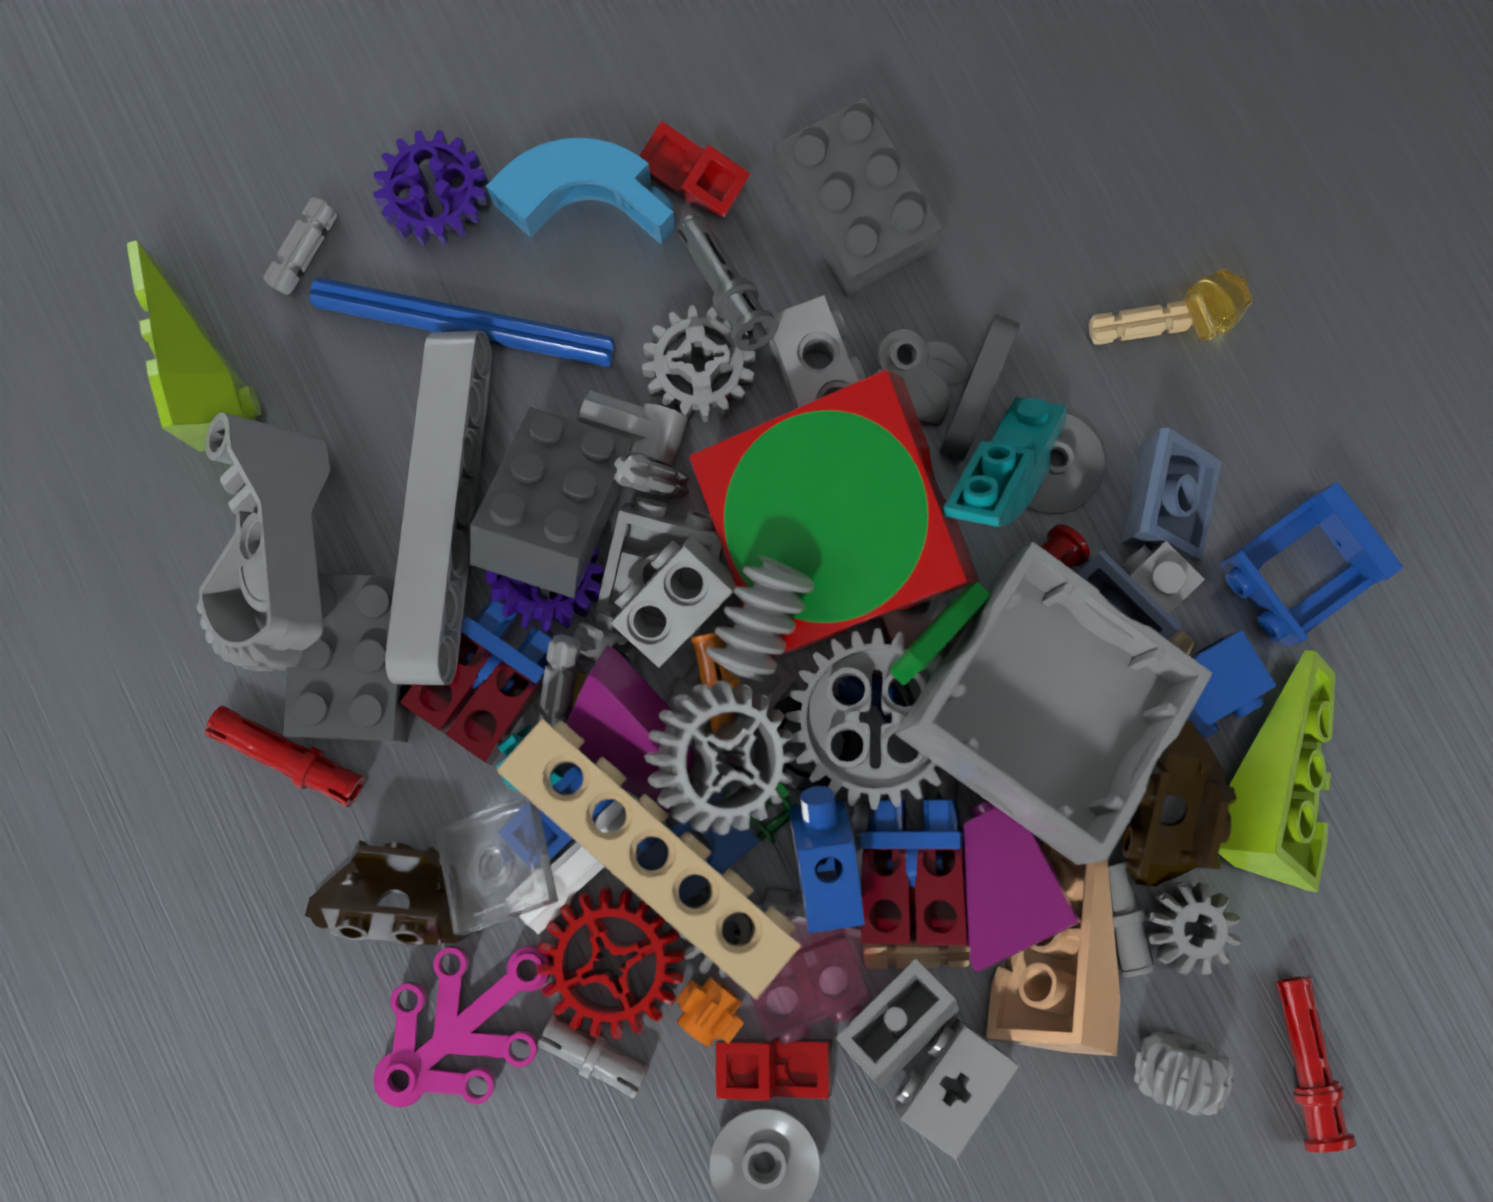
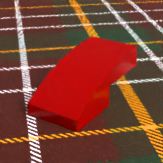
(691, 172)
(771, 1069)

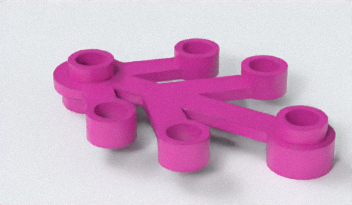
(454, 1032)

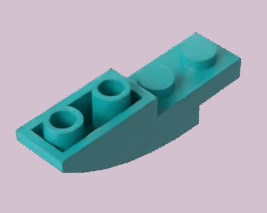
(1009, 468)

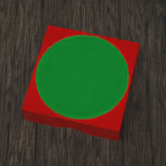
(844, 500)

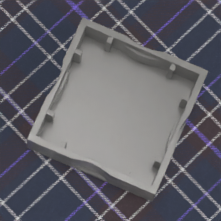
(1055, 705)

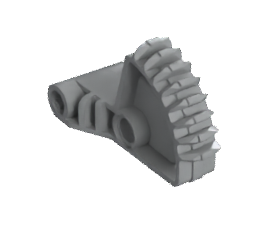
(272, 552)

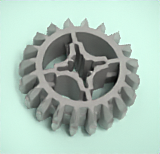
(750, 725)

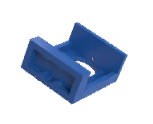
(1349, 532)

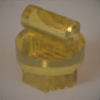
(1217, 303)

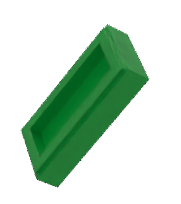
(939, 632)

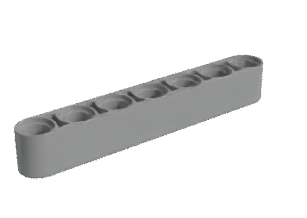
(439, 509)

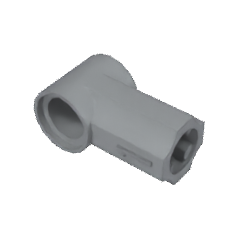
(652, 429)

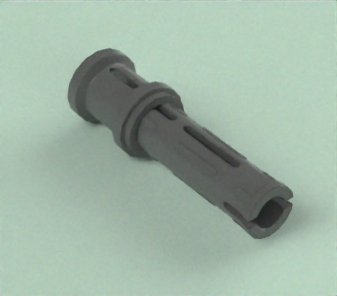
(734, 295)

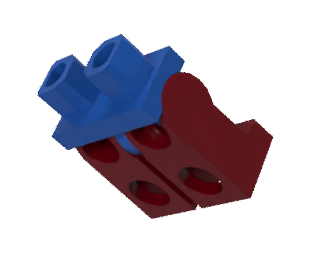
(501, 676)
(914, 877)

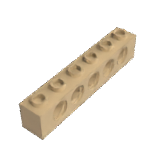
(749, 963)

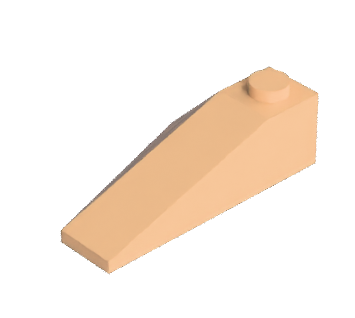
(1067, 986)

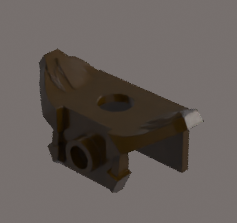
(1168, 850)
(351, 897)

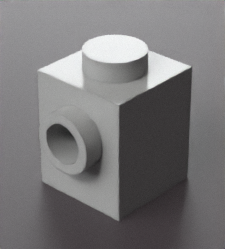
(1163, 574)

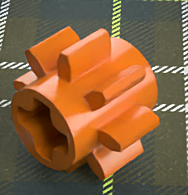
(709, 1011)

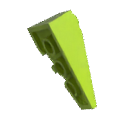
(190, 372)
(1281, 782)

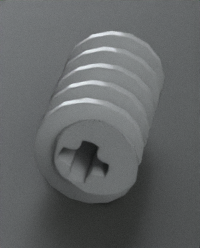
(761, 619)

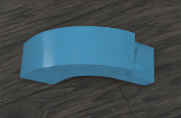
(577, 170)

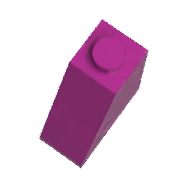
(615, 719)
(1010, 889)

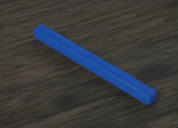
(447, 317)

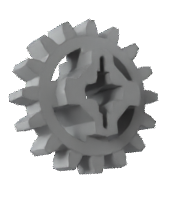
(679, 366)

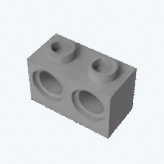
(683, 607)

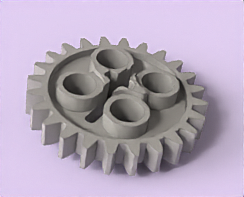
(825, 719)

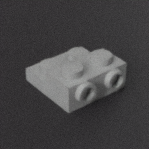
(638, 538)

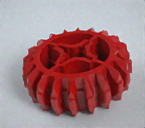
(621, 987)

